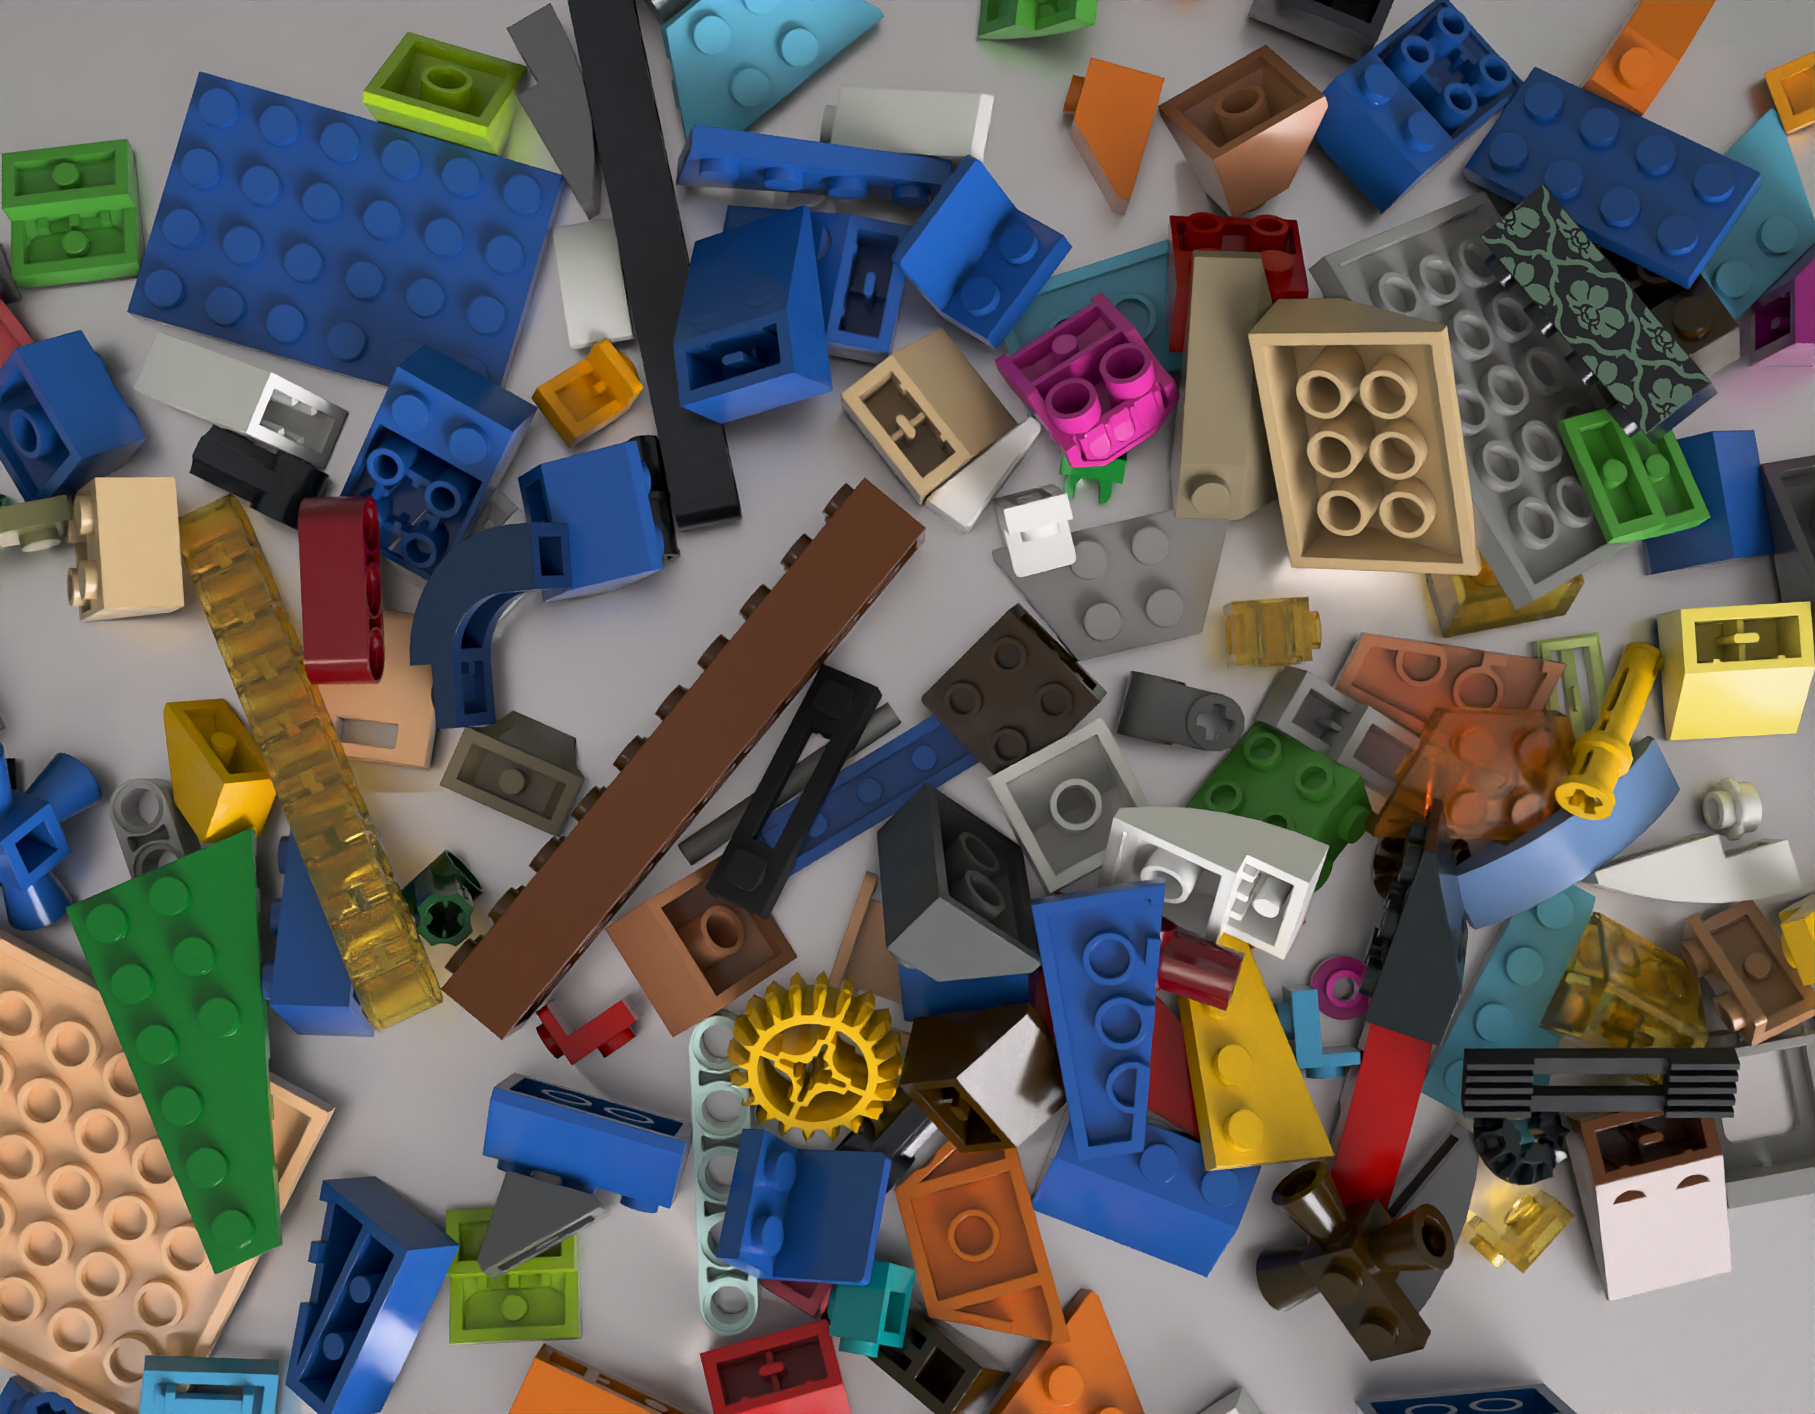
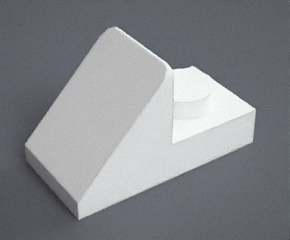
(1036, 529)

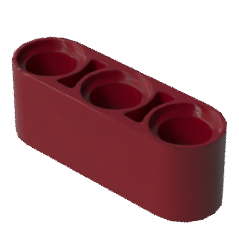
(341, 590)

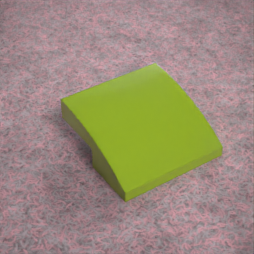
(523, 1305)

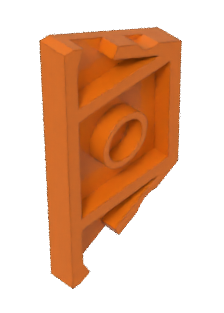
(980, 1244)
(1075, 1375)

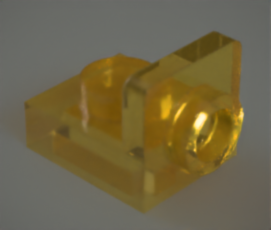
(1529, 1231)

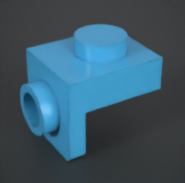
(1302, 1029)

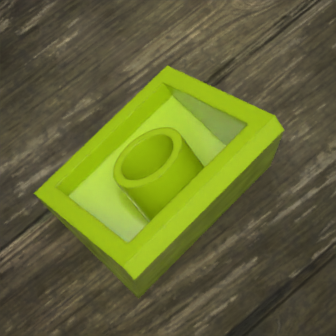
(447, 93)

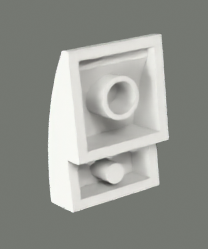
(1218, 871)

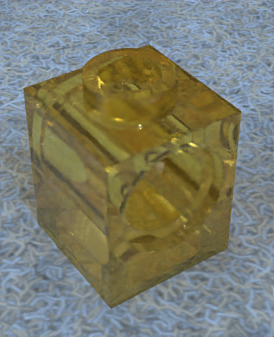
(1270, 632)

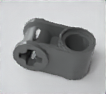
(1168, 713)

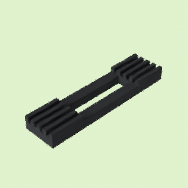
(755, 873)
(1693, 1086)

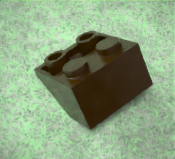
(984, 1075)

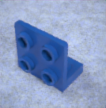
(979, 254)
(803, 1211)

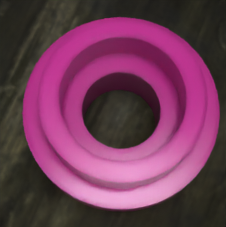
(1324, 979)

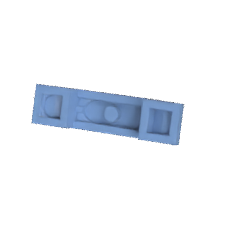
(1564, 847)

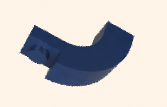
(463, 607)

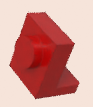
(605, 1032)

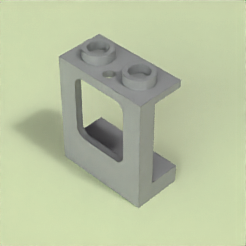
(1779, 1163)

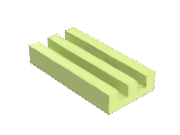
(1594, 671)

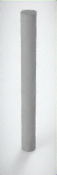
(723, 827)

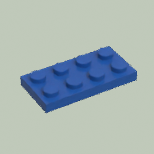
(1615, 175)

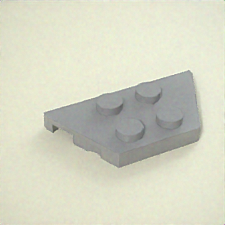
(1129, 583)

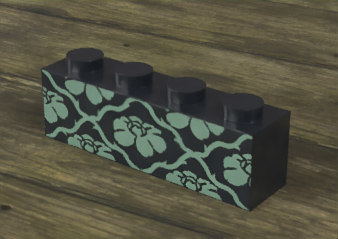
(1597, 315)

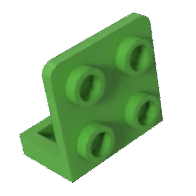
(1290, 788)

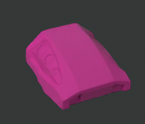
(1092, 384)

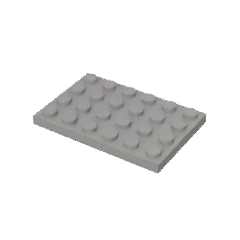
(1509, 390)

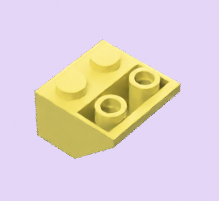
(1735, 669)

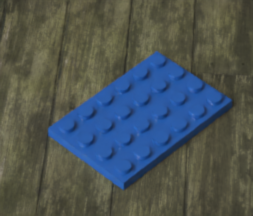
(342, 238)

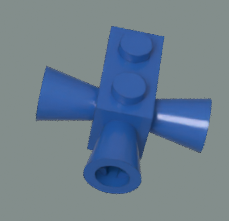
(34, 840)

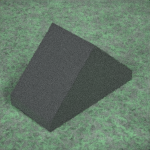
(531, 1219)

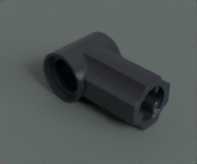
(267, 480)
(896, 1133)

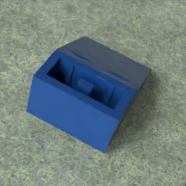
(1413, 102)
(856, 279)
(752, 320)
(437, 449)

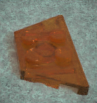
(1487, 767)

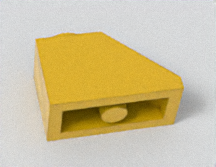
(216, 770)

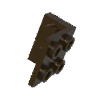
(1013, 692)

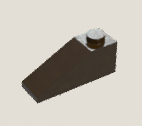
(941, 1366)

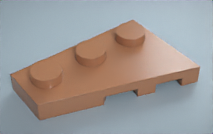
(1414, 676)

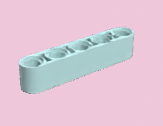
(710, 1140)

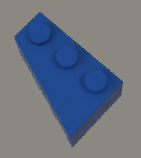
(308, 975)
(367, 1296)

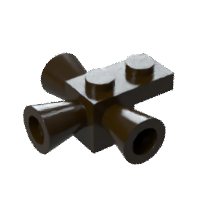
(1354, 1260)

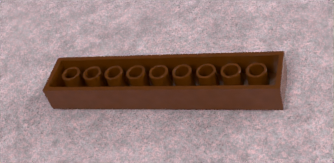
(685, 760)

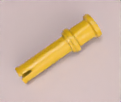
(1605, 750)

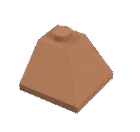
(1246, 129)

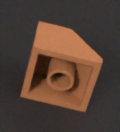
(697, 950)

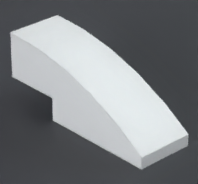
(1701, 871)

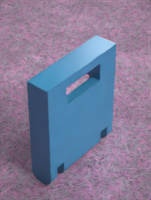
(162, 1374)

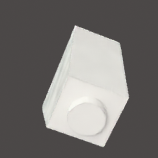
(911, 122)
(240, 398)

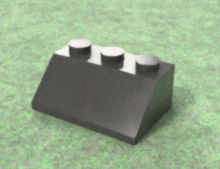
(954, 893)

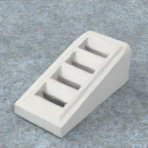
(972, 489)

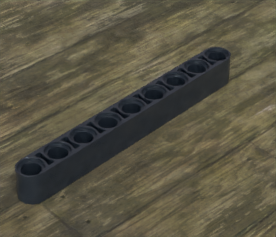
(650, 250)

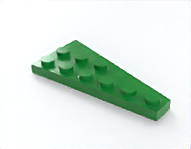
(189, 1008)

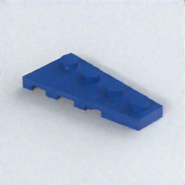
(794, 165)
(1101, 992)

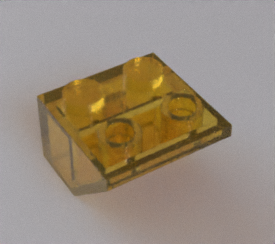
(1626, 996)

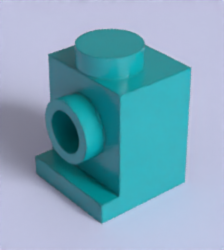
(872, 1312)

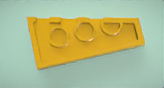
(1247, 1080)

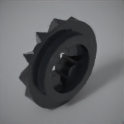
(1524, 1163)

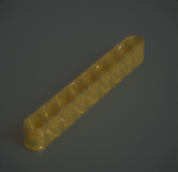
(307, 765)

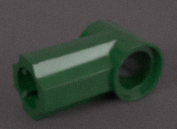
(443, 900)

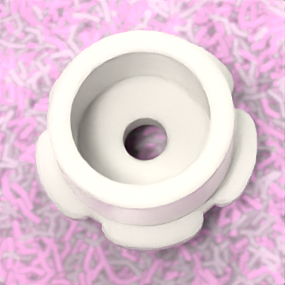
(1732, 808)

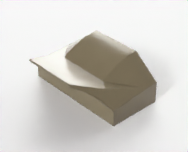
(518, 770)

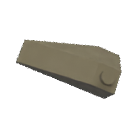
(1220, 432)

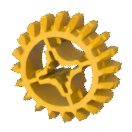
(791, 1030)

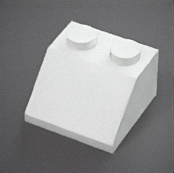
(1066, 803)

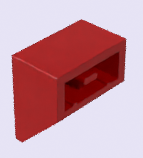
(1270, 235)
(778, 1374)

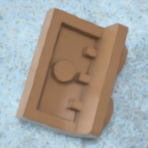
(1746, 971)

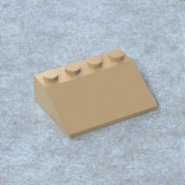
(1364, 438)

